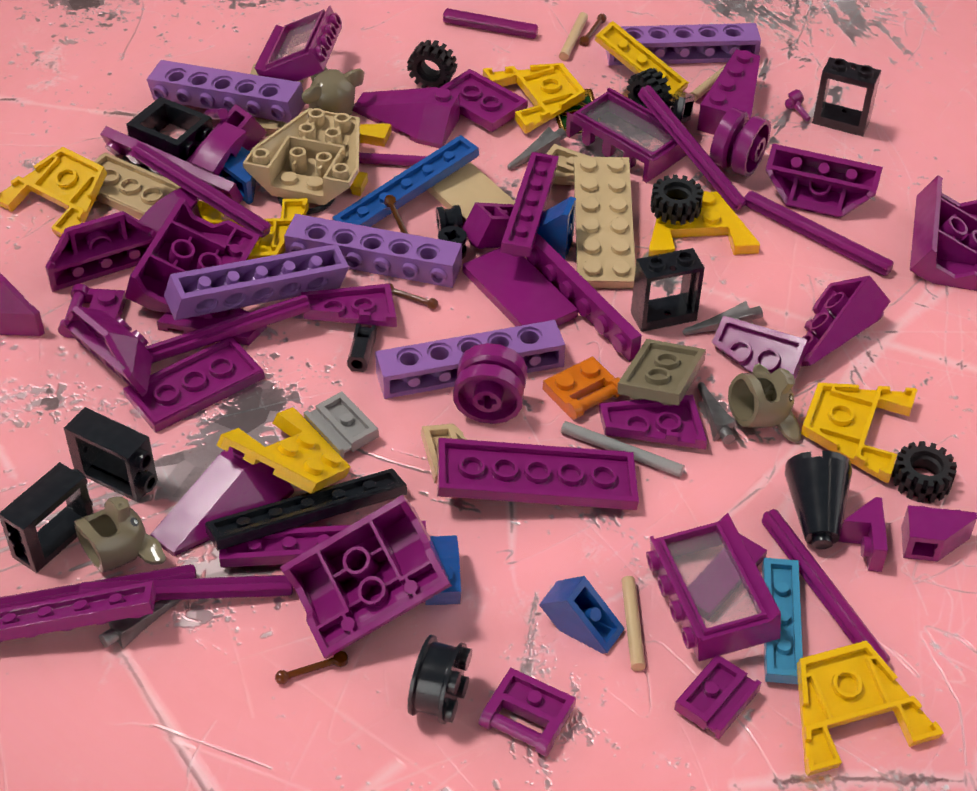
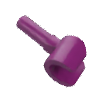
(794, 101)

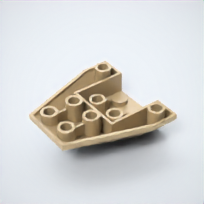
(308, 157)

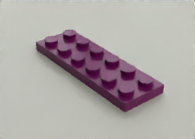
(536, 474)

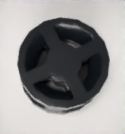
(449, 217)
(454, 234)

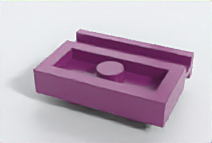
(717, 696)

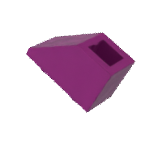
(934, 532)

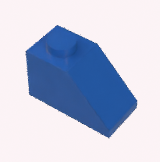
(234, 172)
(558, 226)
(448, 553)
(582, 613)

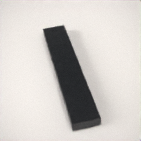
(305, 509)

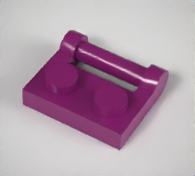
(101, 299)
(532, 701)

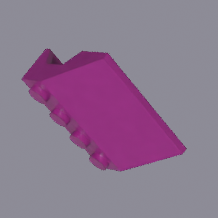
(944, 239)
(185, 245)
(366, 575)

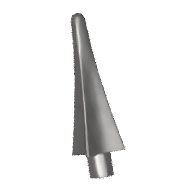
(541, 145)
(740, 312)
(720, 421)
(128, 629)

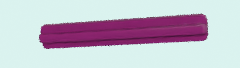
(490, 23)

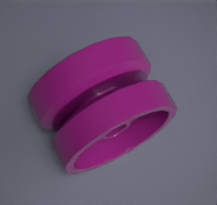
(740, 142)
(490, 383)

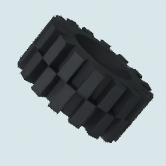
(436, 54)
(653, 79)
(688, 202)
(919, 484)

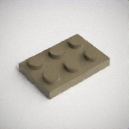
(661, 372)

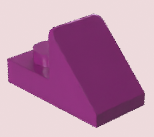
(868, 528)

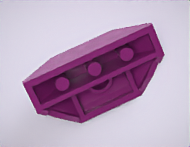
(821, 181)
(98, 249)
(16, 313)
(112, 344)

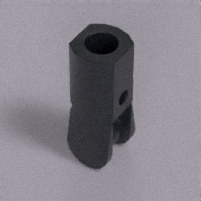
(361, 347)

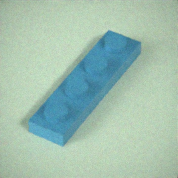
(784, 653)

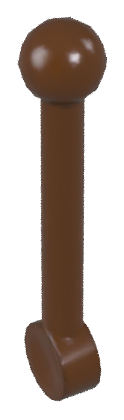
(584, 40)
(389, 201)
(432, 303)
(340, 659)

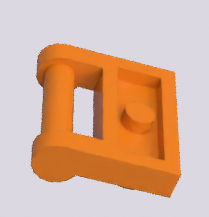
(579, 381)

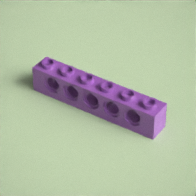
(695, 42)
(221, 88)
(379, 249)
(254, 281)
(436, 363)

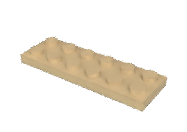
(604, 222)

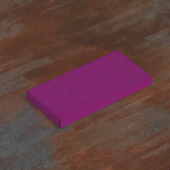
(518, 289)
(195, 383)

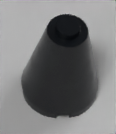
(819, 494)

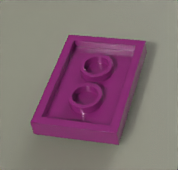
(485, 100)

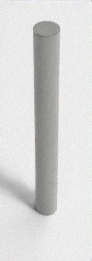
(611, 444)

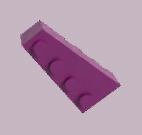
(732, 88)

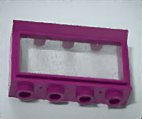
(300, 47)
(626, 127)
(714, 589)

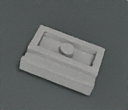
(342, 424)

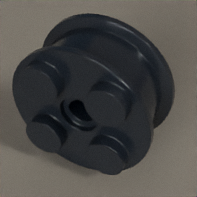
(439, 679)

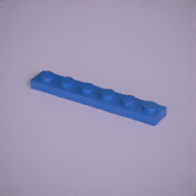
(410, 182)

